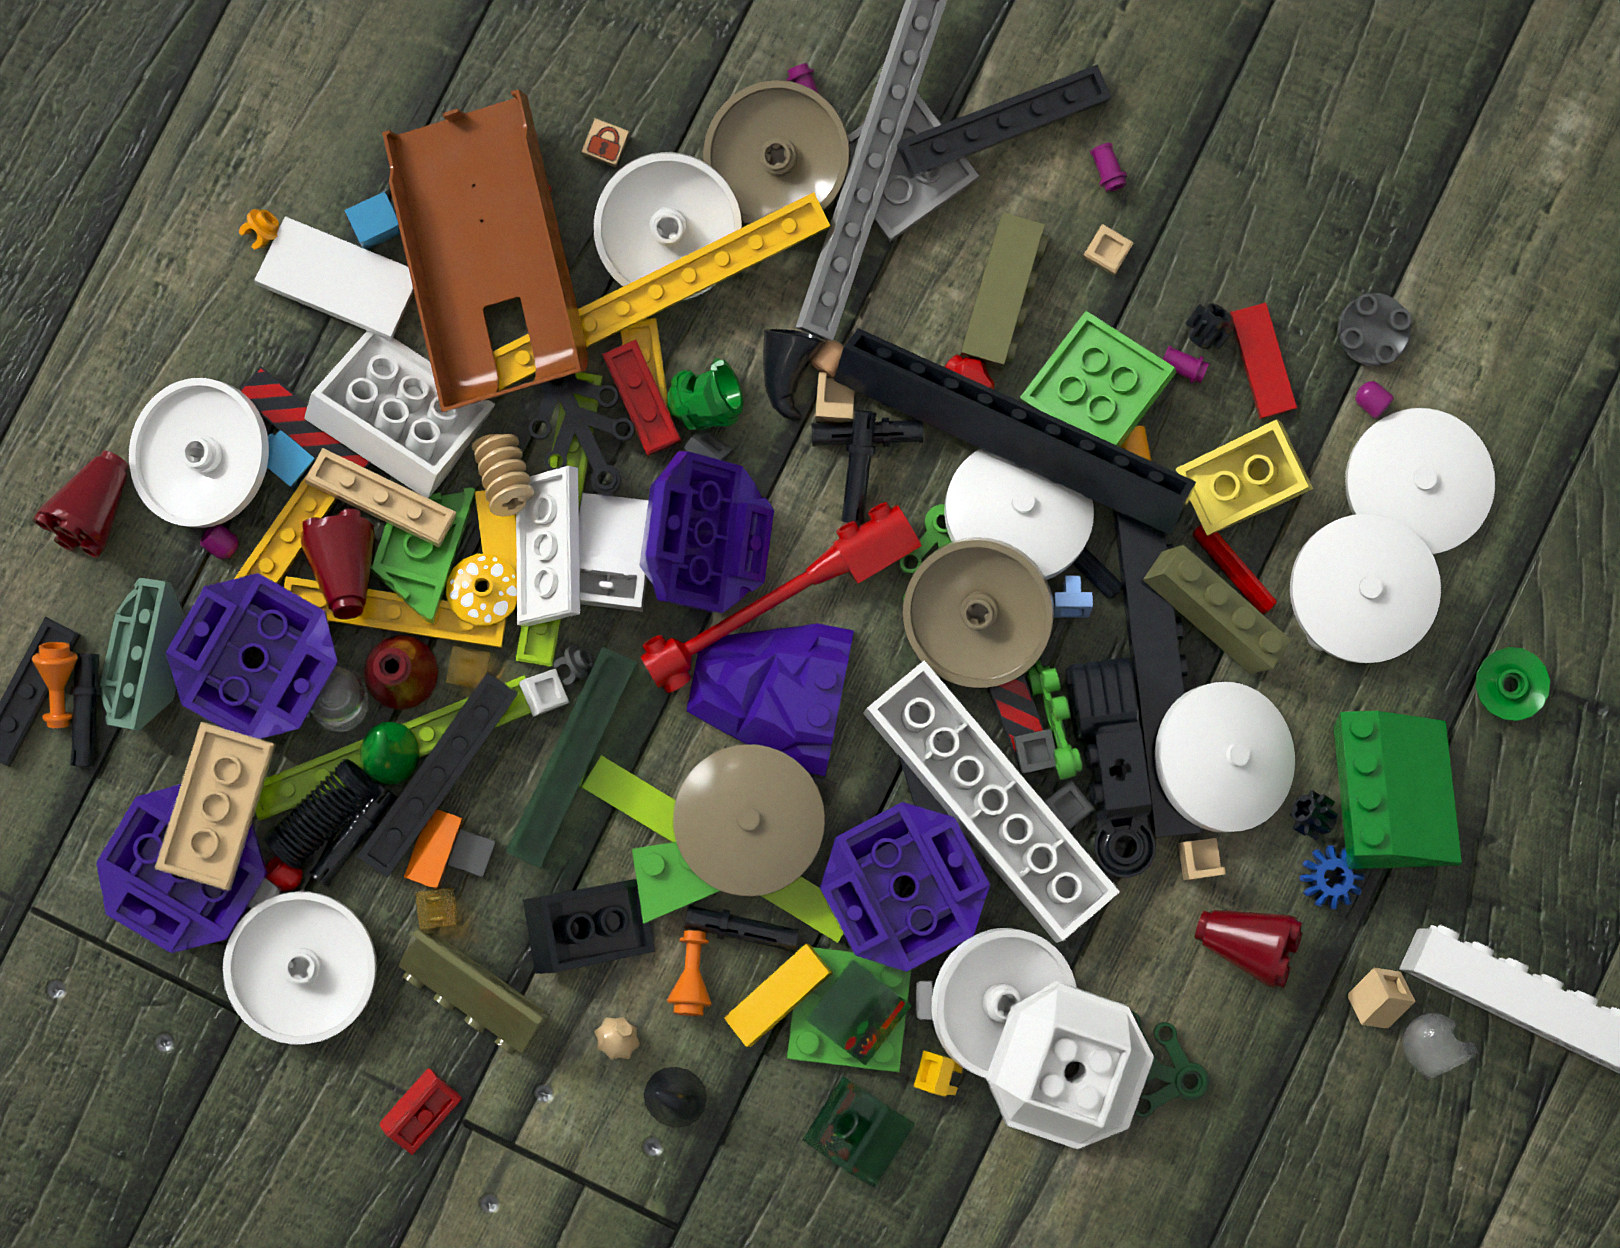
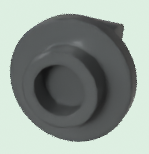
(578, 660)

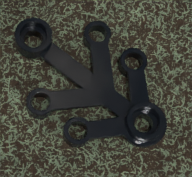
(578, 421)

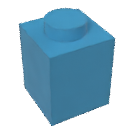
(374, 220)
(288, 459)

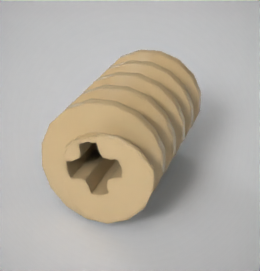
(502, 473)

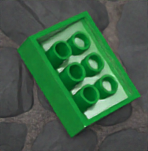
(1396, 791)

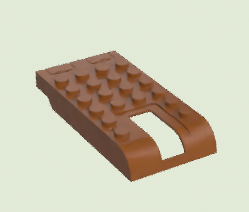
(472, 264)

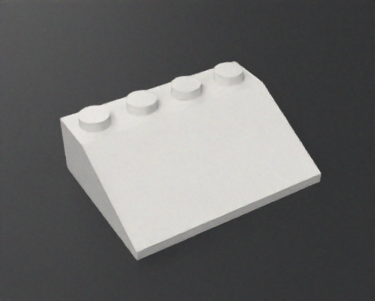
(389, 412)

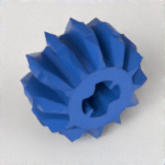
(1333, 891)

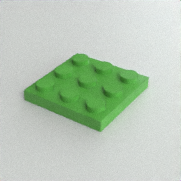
(1099, 381)
(811, 1045)

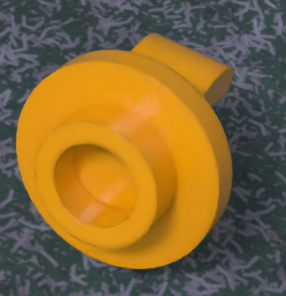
(264, 225)

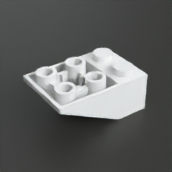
(611, 551)

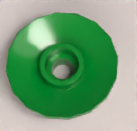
(1529, 677)

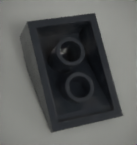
(587, 926)

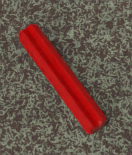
(1235, 570)

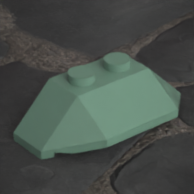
(136, 669)

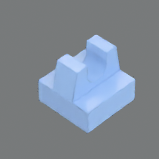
(1072, 602)

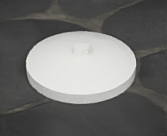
(661, 212)
(198, 453)
(1424, 474)
(1020, 508)
(1365, 588)
(1224, 757)
(299, 967)
(982, 985)

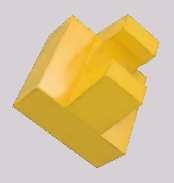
(935, 1074)

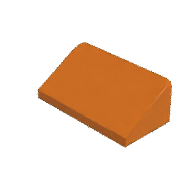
(434, 849)

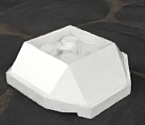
(1045, 1036)

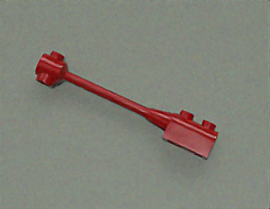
(857, 551)

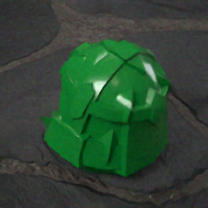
(706, 398)

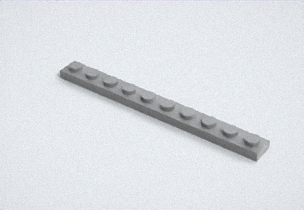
(870, 168)

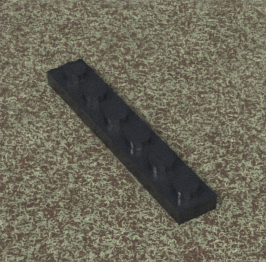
(1003, 121)
(437, 774)

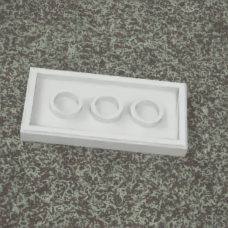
(336, 278)
(549, 549)

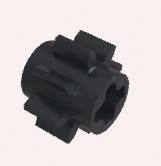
(1209, 326)
(1314, 814)

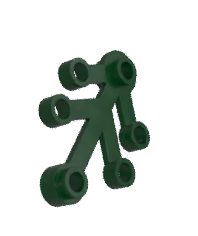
(1172, 1075)

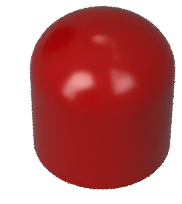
(282, 875)

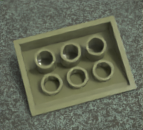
(473, 990)

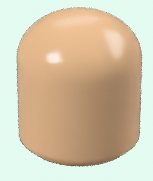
(828, 358)

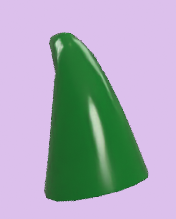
(389, 753)

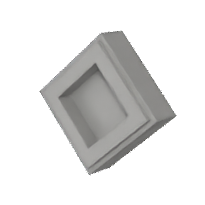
(924, 1000)

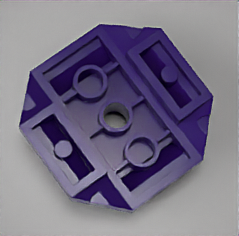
(705, 533)
(212, 647)
(945, 877)
(160, 904)

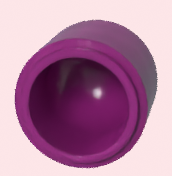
(1373, 398)
(219, 542)

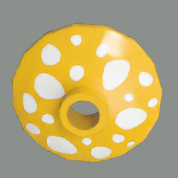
(482, 607)

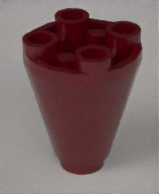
(86, 505)
(340, 559)
(412, 681)
(1252, 942)

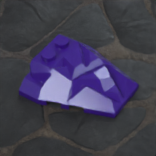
(775, 689)

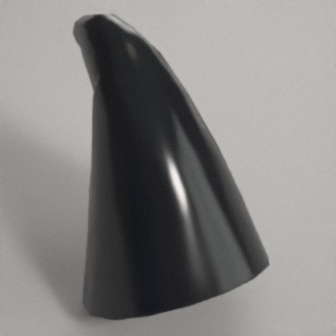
(784, 359)
(675, 1097)

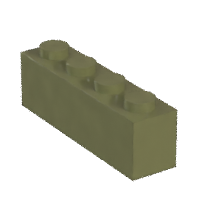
(1003, 290)
(1217, 609)

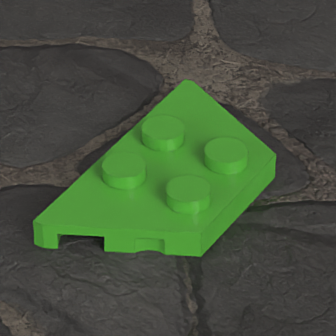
(417, 568)

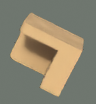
(833, 401)
(1200, 859)
(1381, 998)

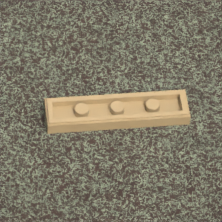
(380, 497)

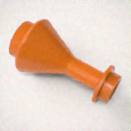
(55, 667)
(690, 992)

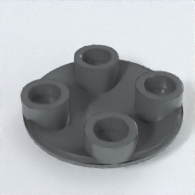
(1374, 329)

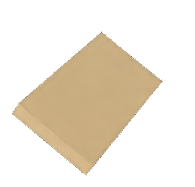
(215, 806)

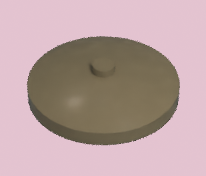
(777, 147)
(978, 612)
(749, 820)

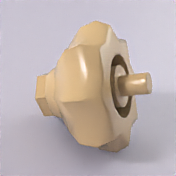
(617, 1038)

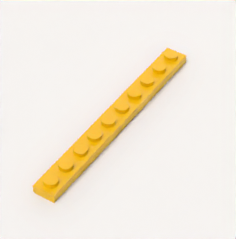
(678, 281)

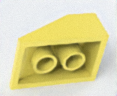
(1245, 477)

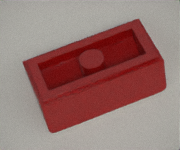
(420, 1111)

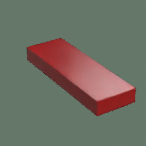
(1262, 361)
(641, 398)

